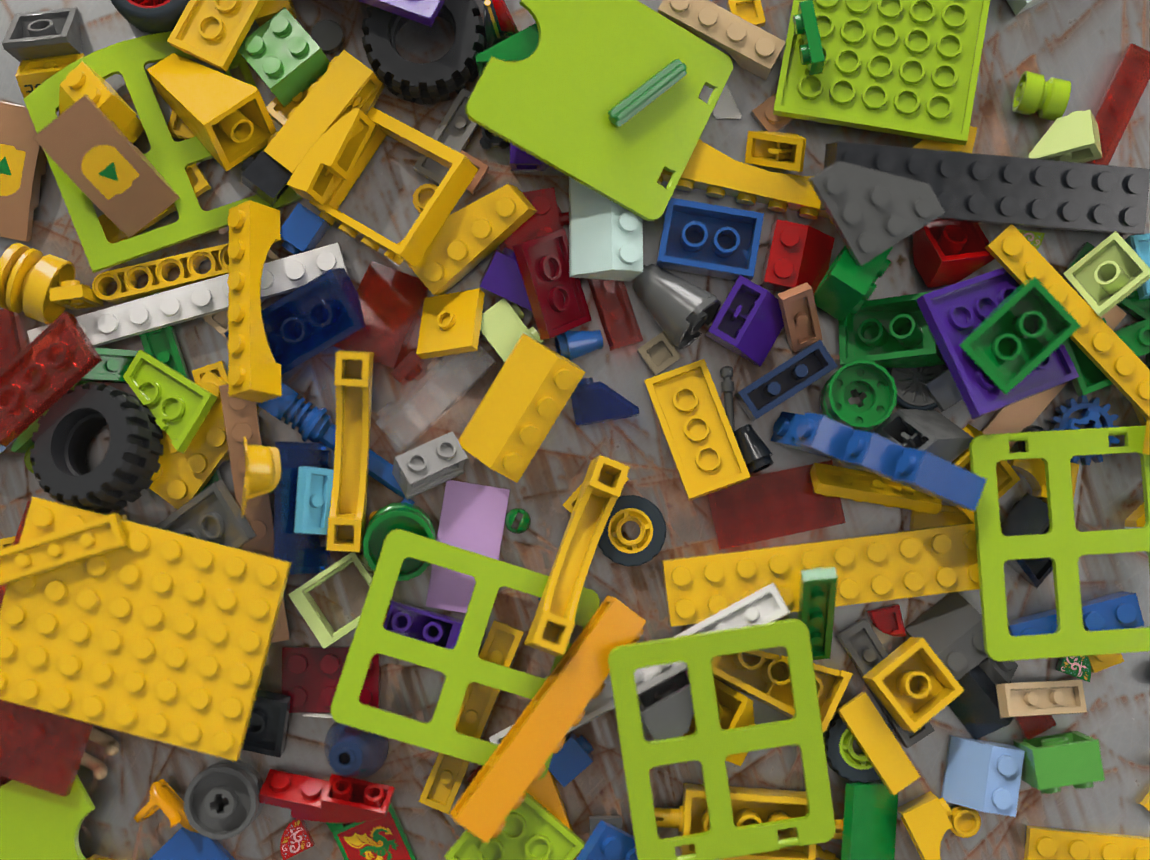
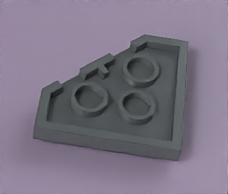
(873, 207)

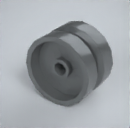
(210, 812)

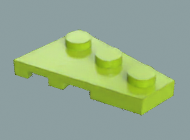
(171, 397)

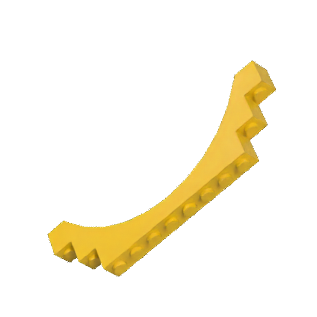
(724, 176)

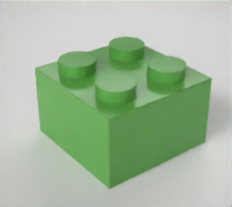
(284, 56)
(1061, 761)

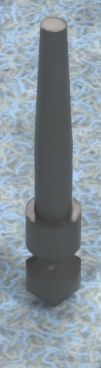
(728, 388)

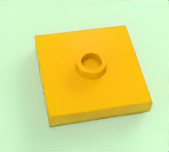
(450, 324)

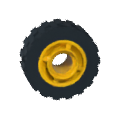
(651, 535)

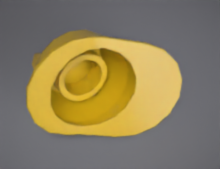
(261, 471)

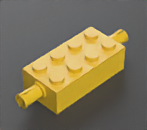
(748, 808)

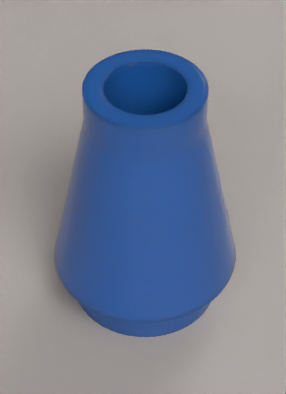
(578, 343)

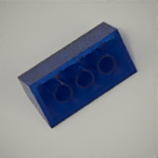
(312, 319)
(304, 551)

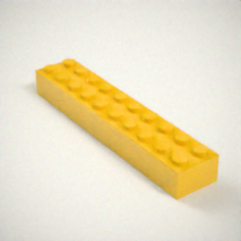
(866, 568)

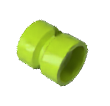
(1045, 97)

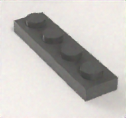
(865, 653)

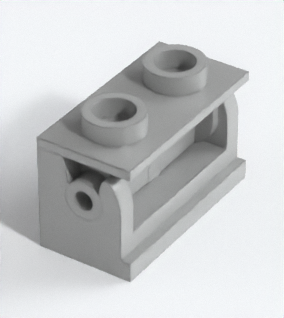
(429, 465)

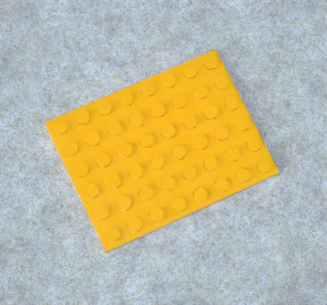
(143, 636)

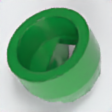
(524, 522)

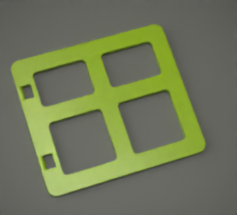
(1060, 544)
(460, 664)
(713, 744)

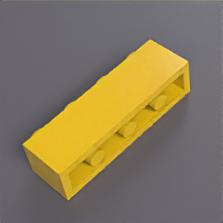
(338, 91)

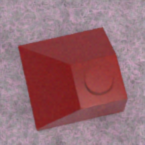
(949, 251)

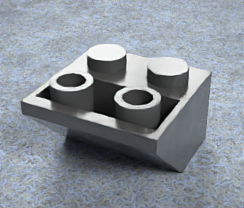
(925, 432)

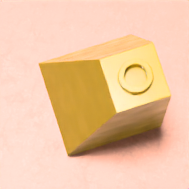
(215, 107)

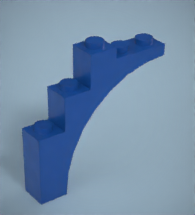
(880, 457)

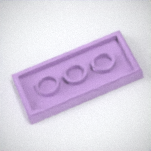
(471, 521)

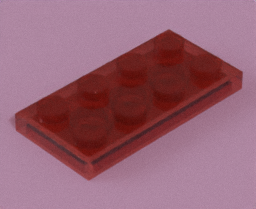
(43, 374)
(771, 507)

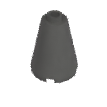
(675, 304)

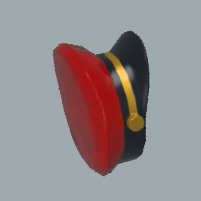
(497, 21)

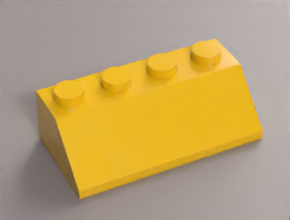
(520, 407)

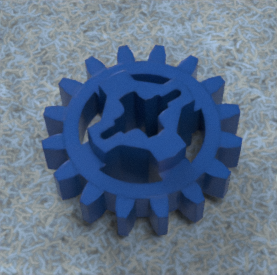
(1088, 417)

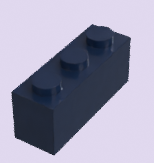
(785, 380)

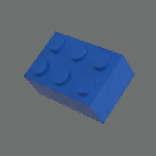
(709, 239)

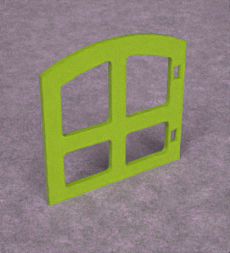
(166, 155)

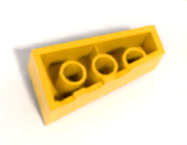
(471, 236)
(768, 681)

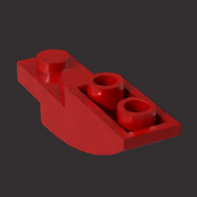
(330, 801)

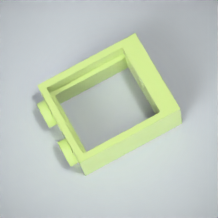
(311, 612)

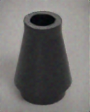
(753, 449)

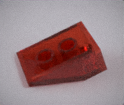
(390, 313)

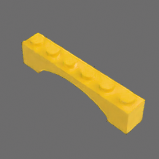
(251, 366)
(351, 457)
(561, 595)

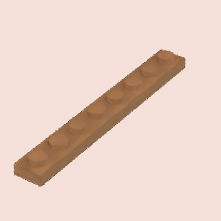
(240, 421)

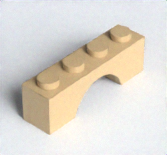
(746, 43)

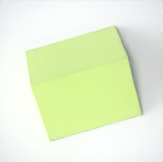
(1108, 274)

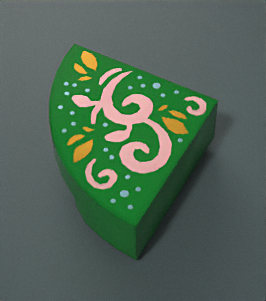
(1075, 666)

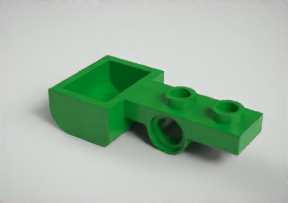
(1090, 378)

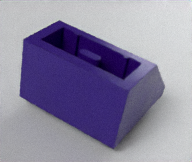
(747, 321)

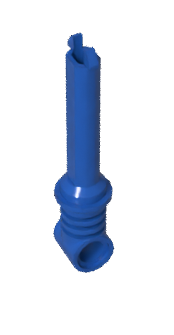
(317, 426)

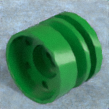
(862, 380)

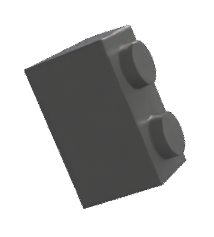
(953, 633)
(668, 707)

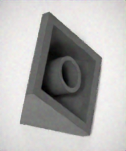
(44, 34)

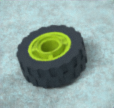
(840, 754)

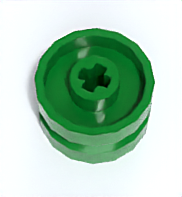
(393, 517)

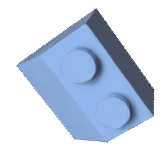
(983, 775)

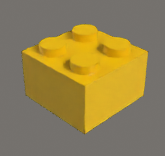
(913, 684)

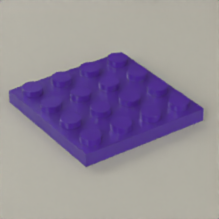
(953, 316)

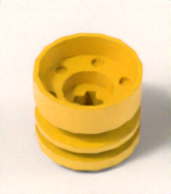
(27, 280)

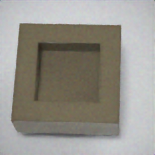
(659, 353)

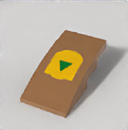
(106, 166)
(20, 172)

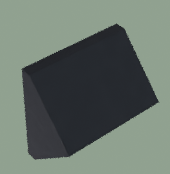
(978, 704)

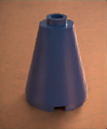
(354, 751)

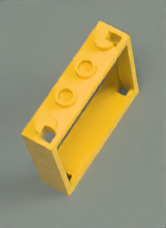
(434, 213)

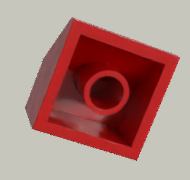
(795, 256)

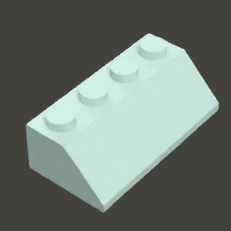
(602, 237)

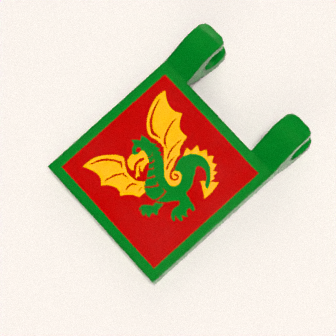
(373, 839)

